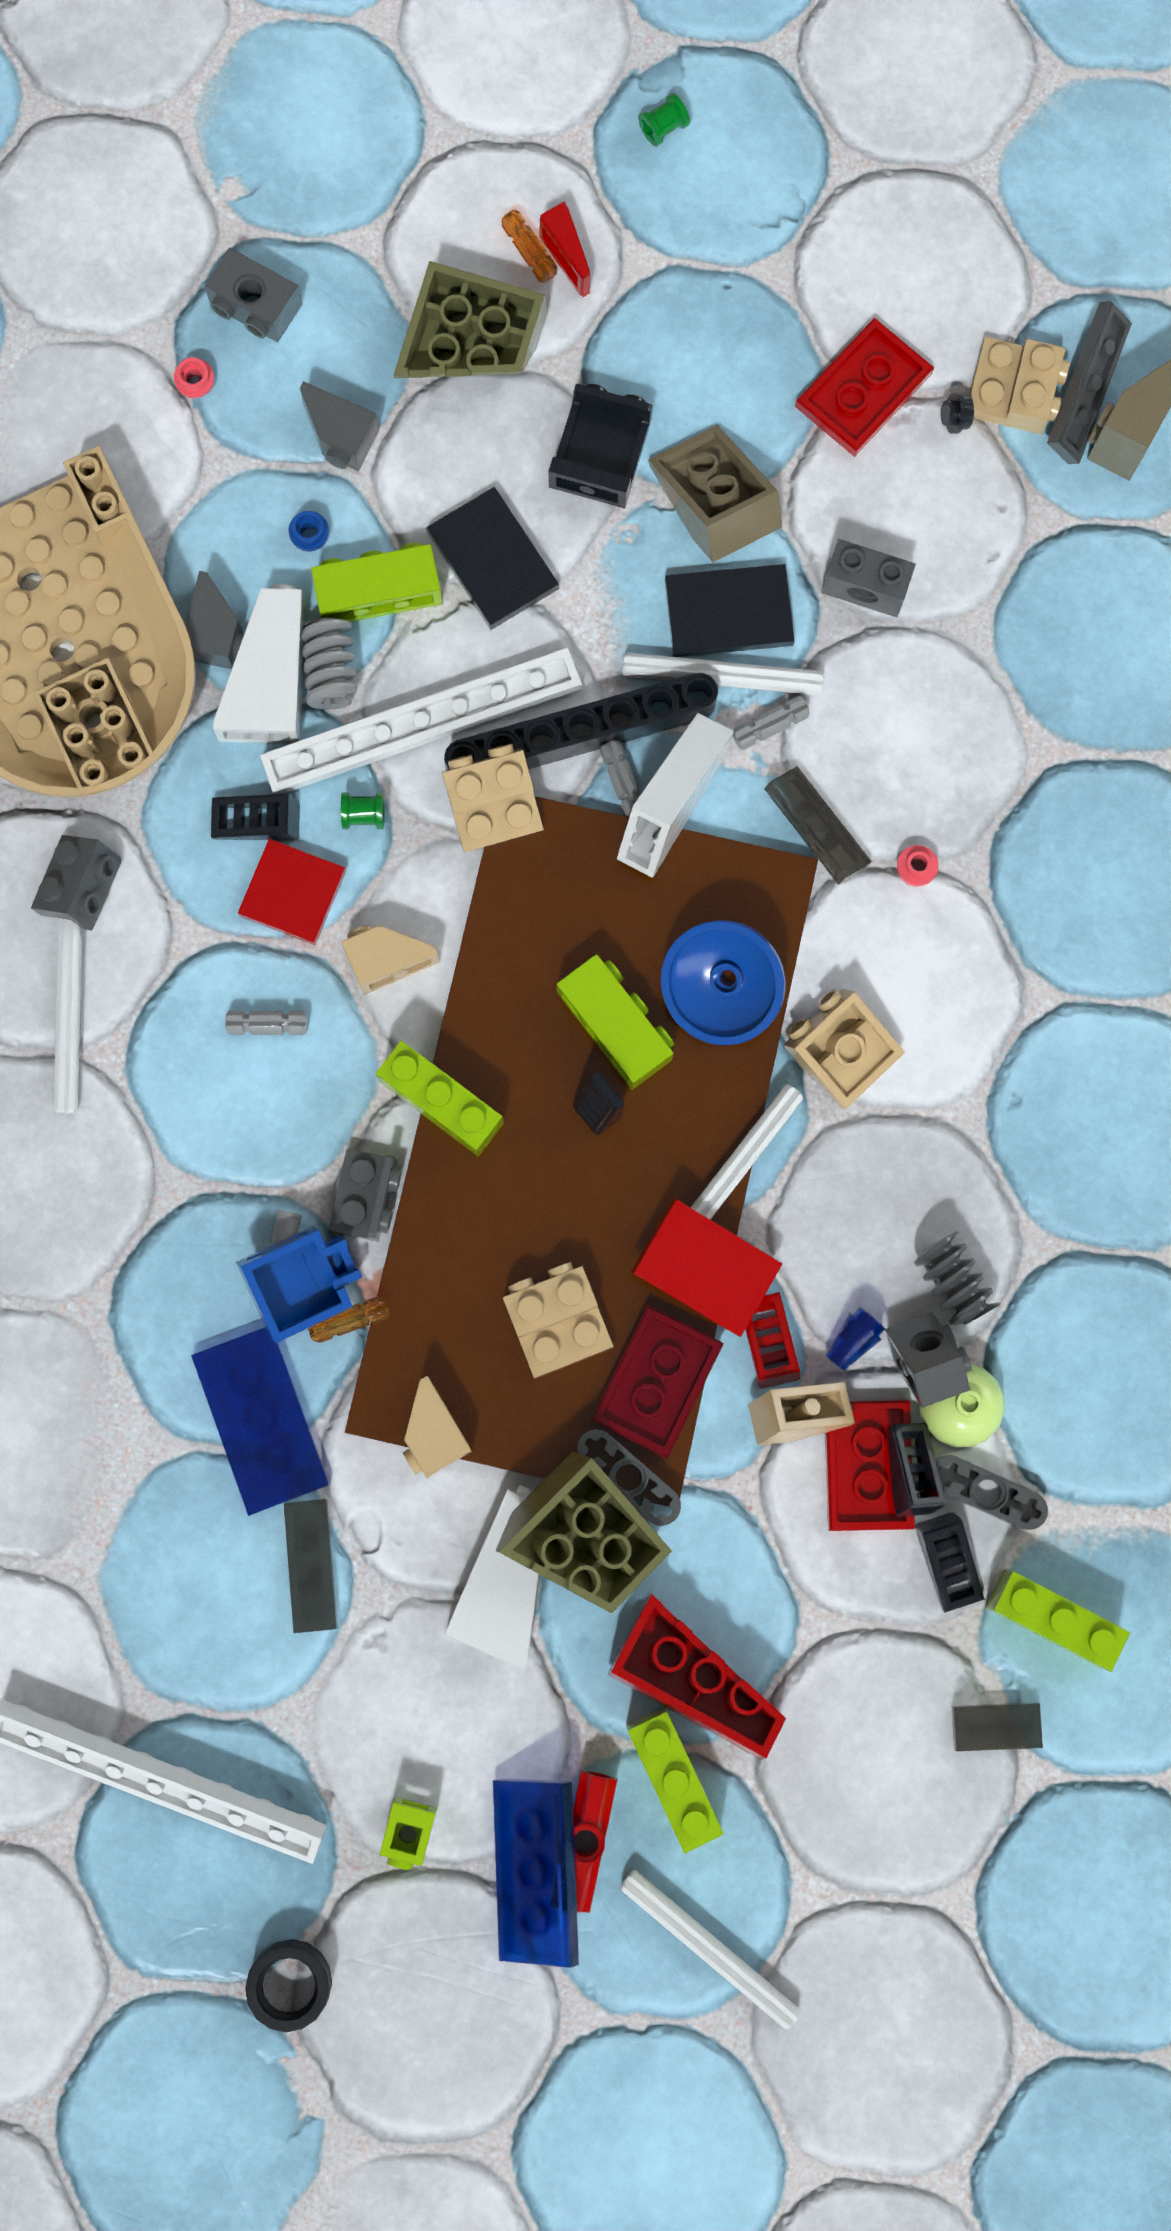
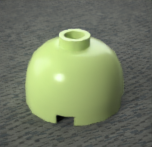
(970, 1416)

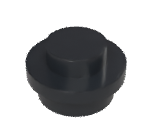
(957, 413)

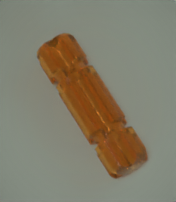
(529, 246)
(350, 1320)

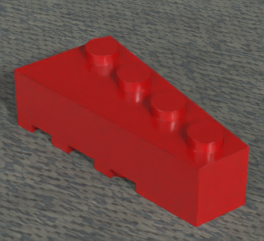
(687, 1677)

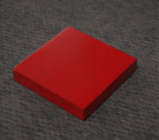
(292, 892)

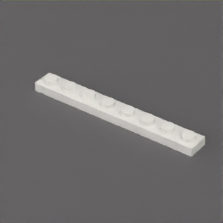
(421, 722)
(160, 1782)

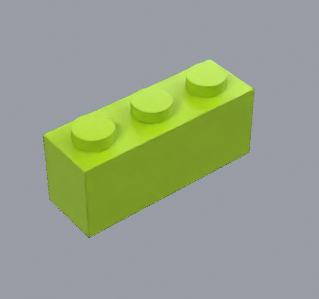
(377, 583)
(616, 1020)
(439, 1098)
(1057, 1620)
(674, 1780)

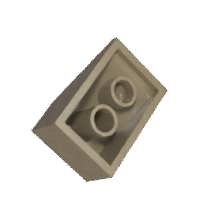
(1131, 424)
(717, 493)

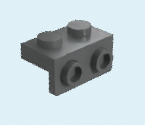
(77, 881)

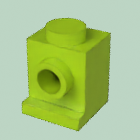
(404, 1853)

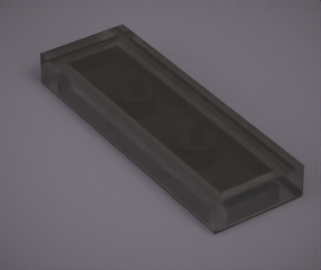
(817, 825)
(310, 1566)

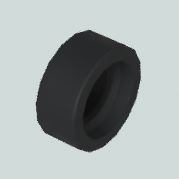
(257, 2001)

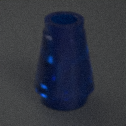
(855, 1338)

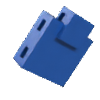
(299, 1281)

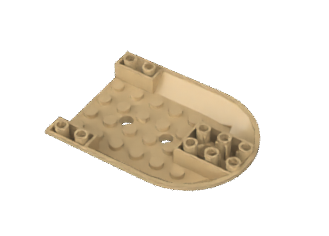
(125, 632)

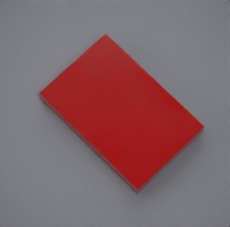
(864, 387)
(706, 1267)
(860, 1469)

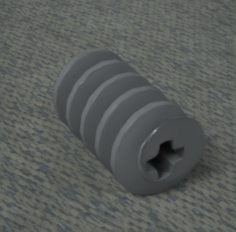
(955, 1280)

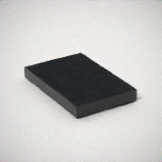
(492, 558)
(729, 610)

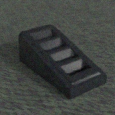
(289, 817)
(598, 1104)
(903, 1486)
(937, 1527)

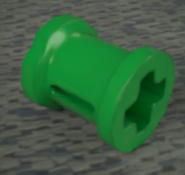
(664, 119)
(362, 810)

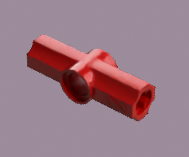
(592, 1813)

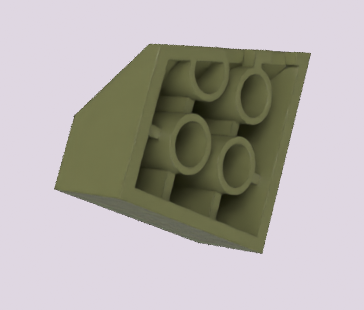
(470, 326)
(583, 1534)

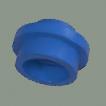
(306, 520)

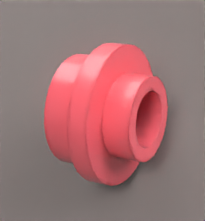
(193, 367)
(914, 877)

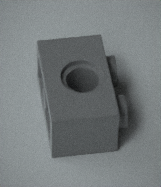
(242, 277)
(868, 578)
(929, 1359)

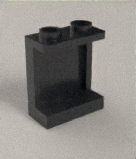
(601, 445)

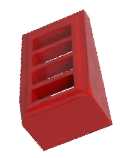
(563, 243)
(781, 1374)

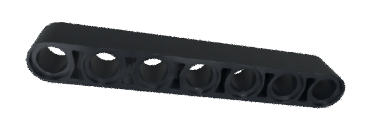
(596, 716)

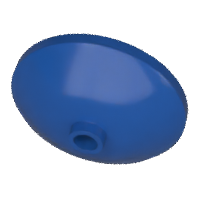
(701, 996)

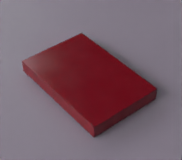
(657, 1382)

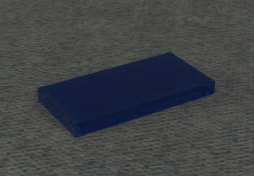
(260, 1421)
(535, 1872)

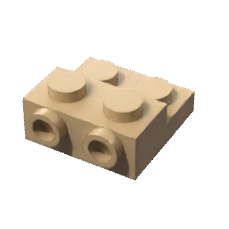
(1018, 383)
(492, 797)
(843, 1046)
(557, 1320)

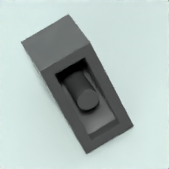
(340, 427)
(212, 625)

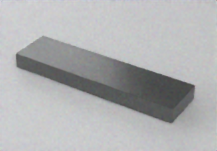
(1089, 382)

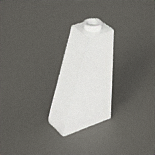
(267, 677)
(673, 794)
(498, 1597)

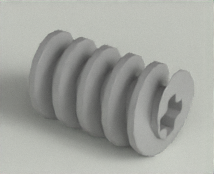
(326, 663)

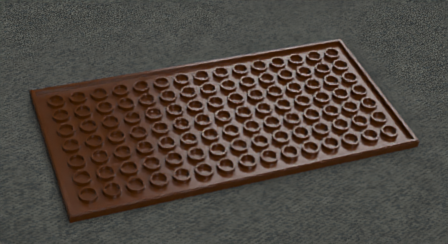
(545, 1180)

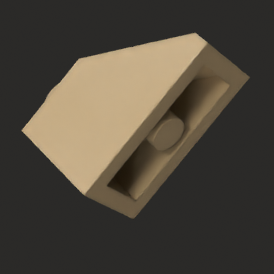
(385, 956)
(800, 1412)
(432, 1433)

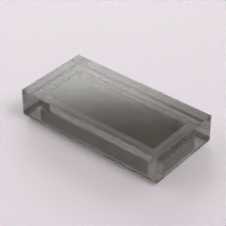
(997, 1726)

